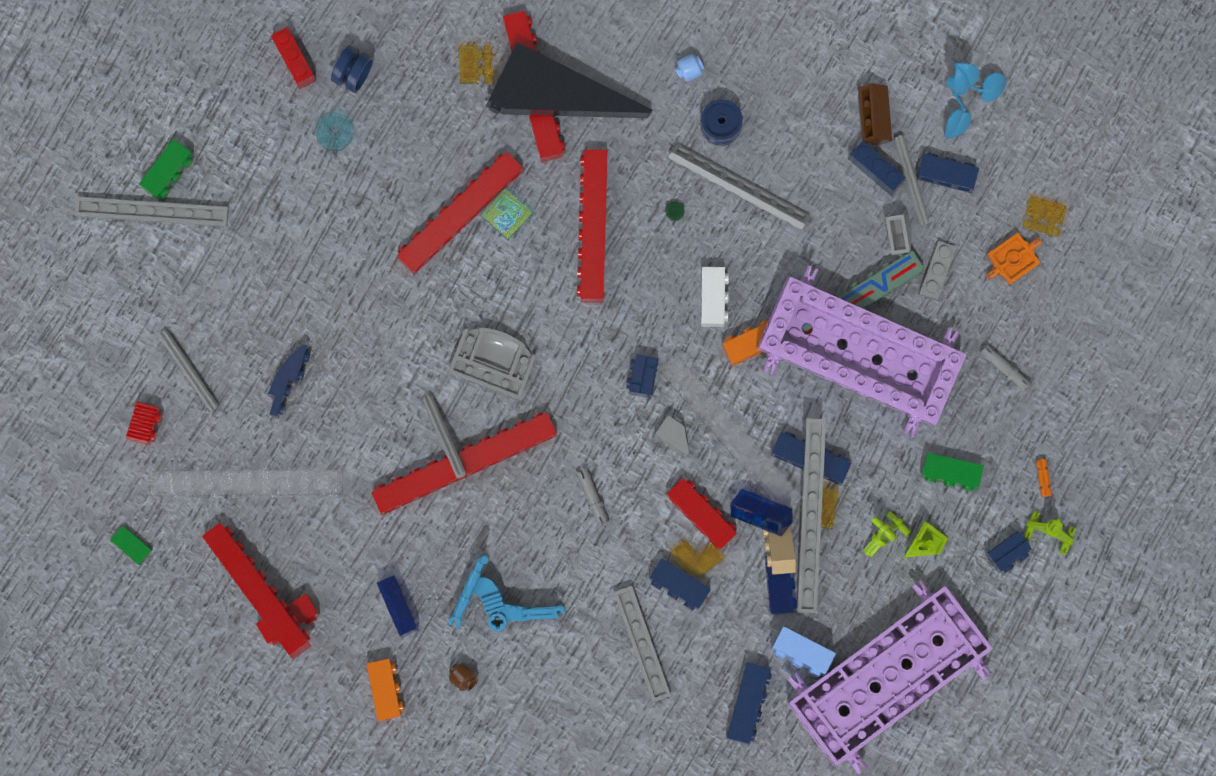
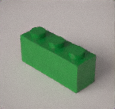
(166, 170)
(952, 472)

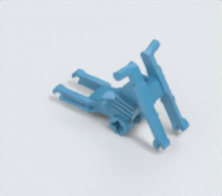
(494, 602)

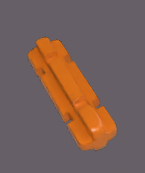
(1044, 479)

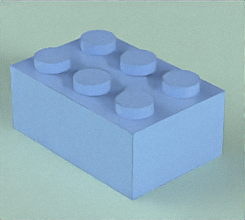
(802, 652)

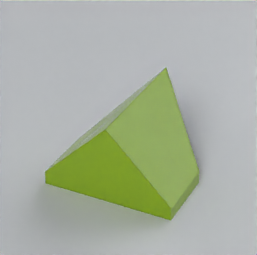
(927, 542)

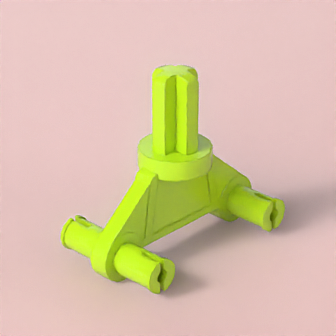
(1053, 529)
(885, 531)

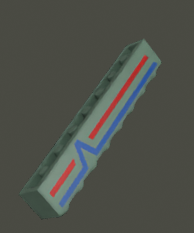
(880, 284)

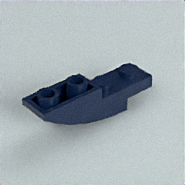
(290, 372)

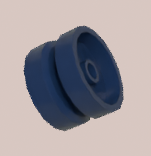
(352, 69)
(719, 112)

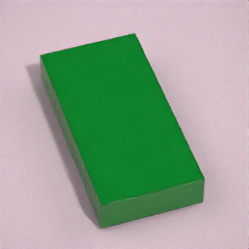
(131, 545)

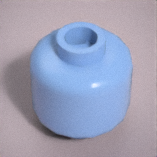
(689, 67)

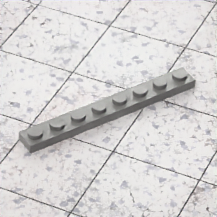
(739, 186)
(151, 211)

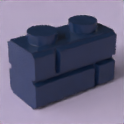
(643, 376)
(1008, 552)

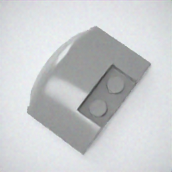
(493, 361)

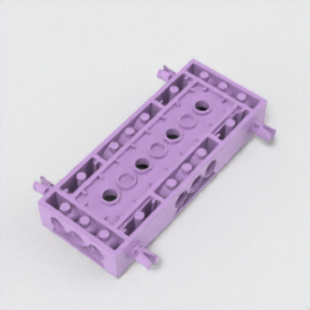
(865, 335)
(881, 663)

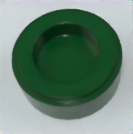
(675, 211)

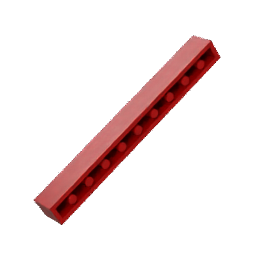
(473, 458)

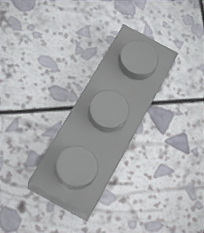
(937, 270)

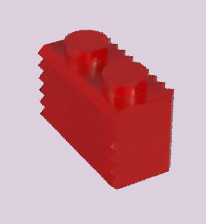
(144, 423)

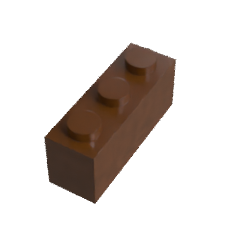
(875, 114)

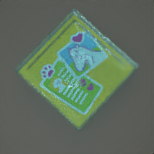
(506, 213)

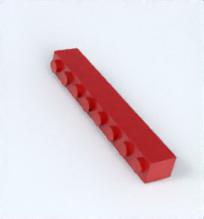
(543, 127)
(459, 213)
(594, 226)
(256, 590)

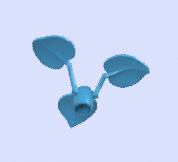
(964, 78)

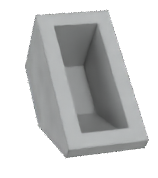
(899, 233)
(673, 435)

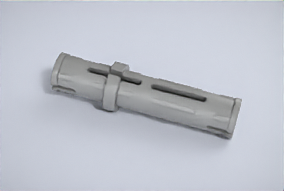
(1003, 366)
(596, 505)

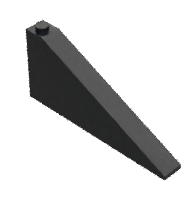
(546, 88)

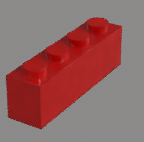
(701, 514)

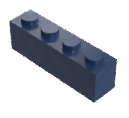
(792, 452)
(748, 703)

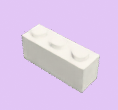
(714, 296)

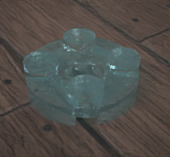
(325, 138)

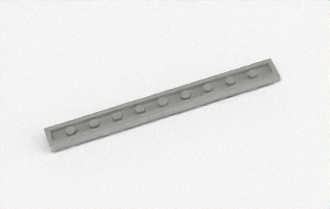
(811, 515)

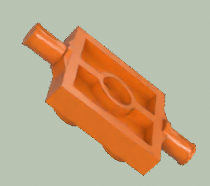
(1013, 259)

